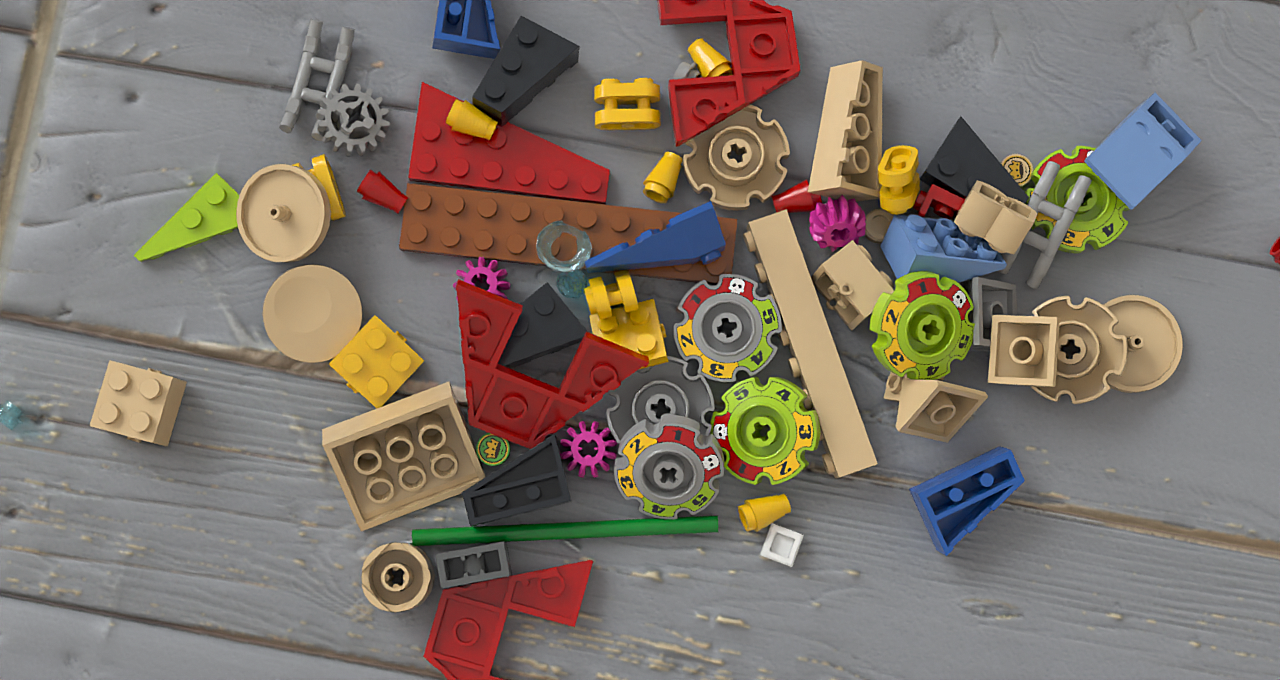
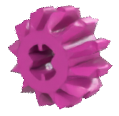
(837, 223)
(481, 272)
(588, 437)

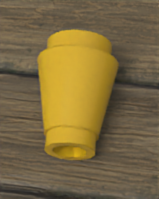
(708, 60)
(470, 120)
(663, 178)
(762, 511)

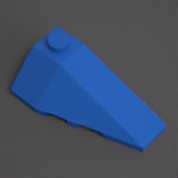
(686, 240)

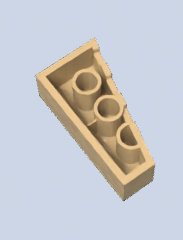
(850, 134)

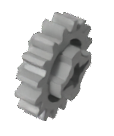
(365, 127)

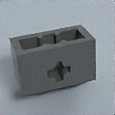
(473, 564)

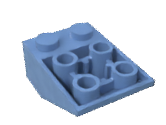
(1142, 150)
(937, 247)

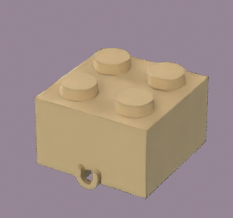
(852, 283)
(138, 403)

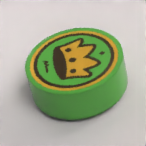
(493, 450)

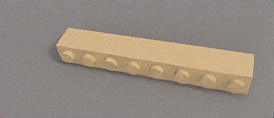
(810, 344)

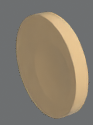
(283, 213)
(311, 313)
(1152, 343)

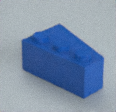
(466, 28)
(965, 495)

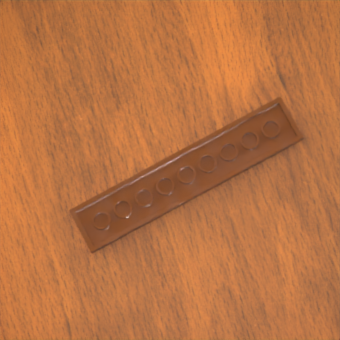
(508, 227)

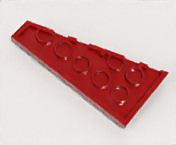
(506, 163)

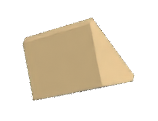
(1024, 350)
(935, 408)

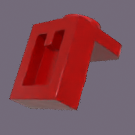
(944, 202)

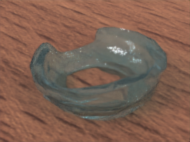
(552, 232)

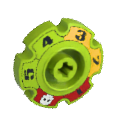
(1097, 219)
(922, 326)
(783, 449)

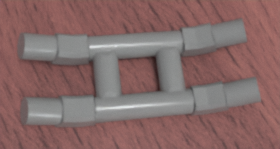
(311, 61)
(1063, 216)

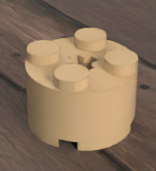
(378, 577)

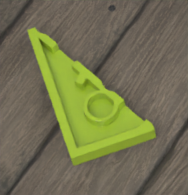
(203, 216)

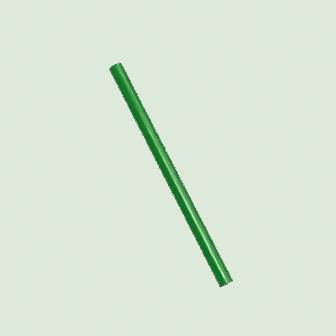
(564, 530)

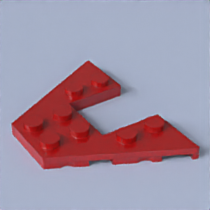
(760, 54)
(515, 403)
(474, 616)

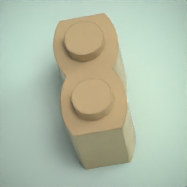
(995, 218)

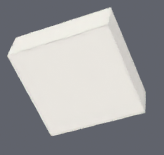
(781, 545)

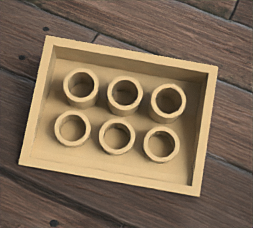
(403, 456)

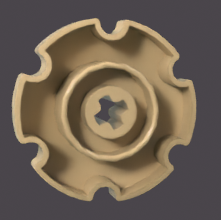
(731, 182)
(1100, 349)

